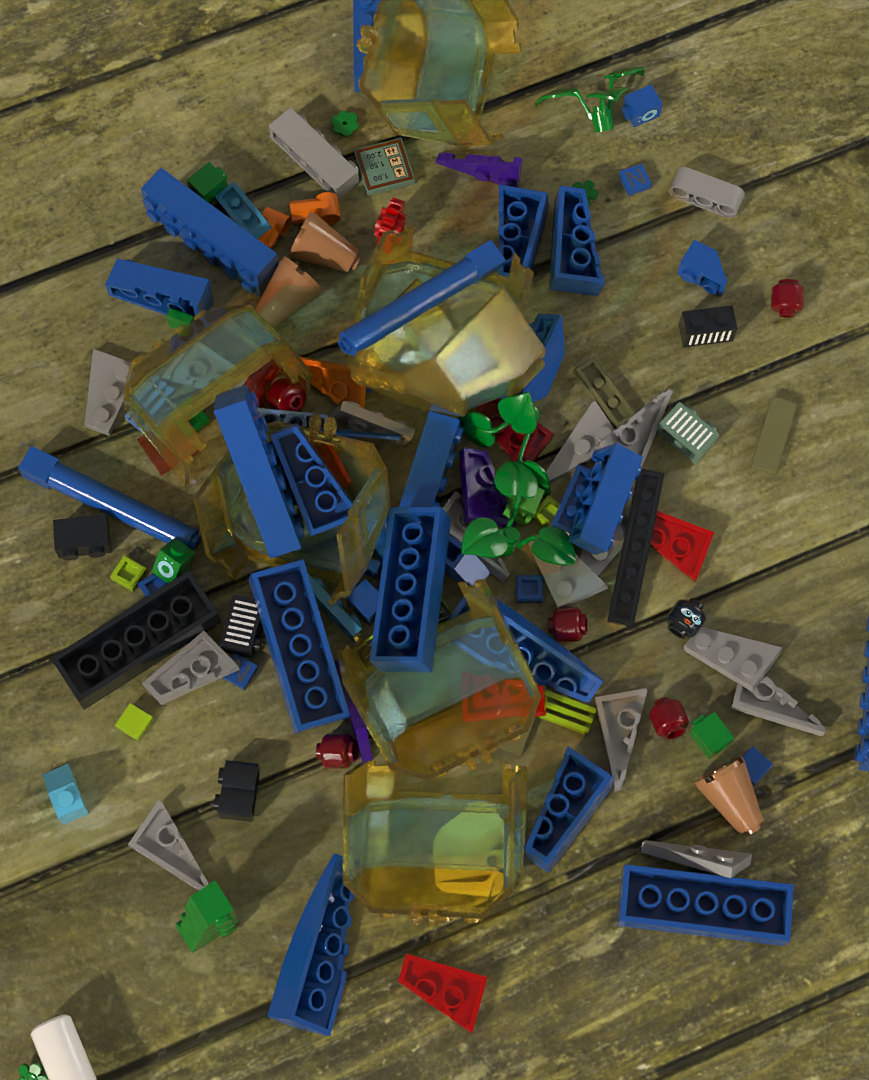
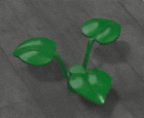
(601, 114)
(522, 416)
(485, 539)

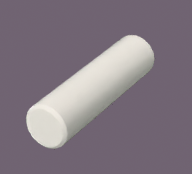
(62, 1050)

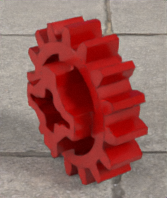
(391, 218)

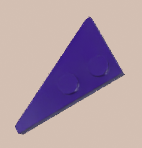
(485, 168)
(358, 725)

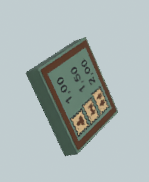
(384, 166)

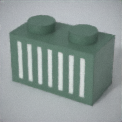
(688, 432)

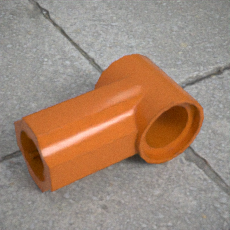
(324, 205)
(280, 224)

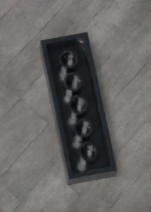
(136, 640)

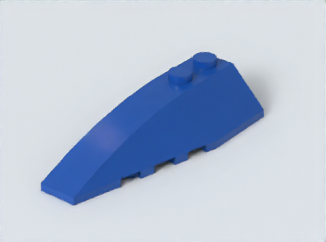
(546, 657)
(313, 966)

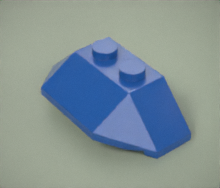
(550, 333)

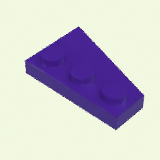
(479, 488)

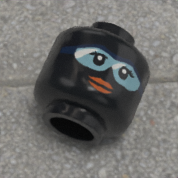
(686, 618)

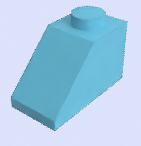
(65, 794)

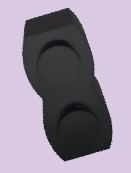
(238, 790)

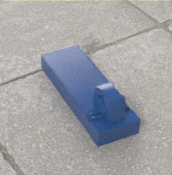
(571, 500)

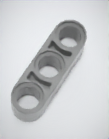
(706, 192)

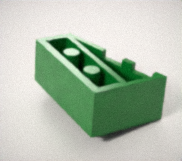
(206, 917)

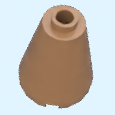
(323, 246)
(286, 292)
(732, 795)

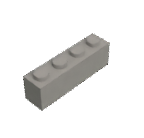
(314, 153)

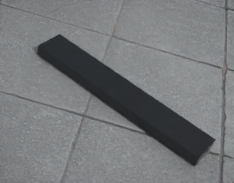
(635, 548)

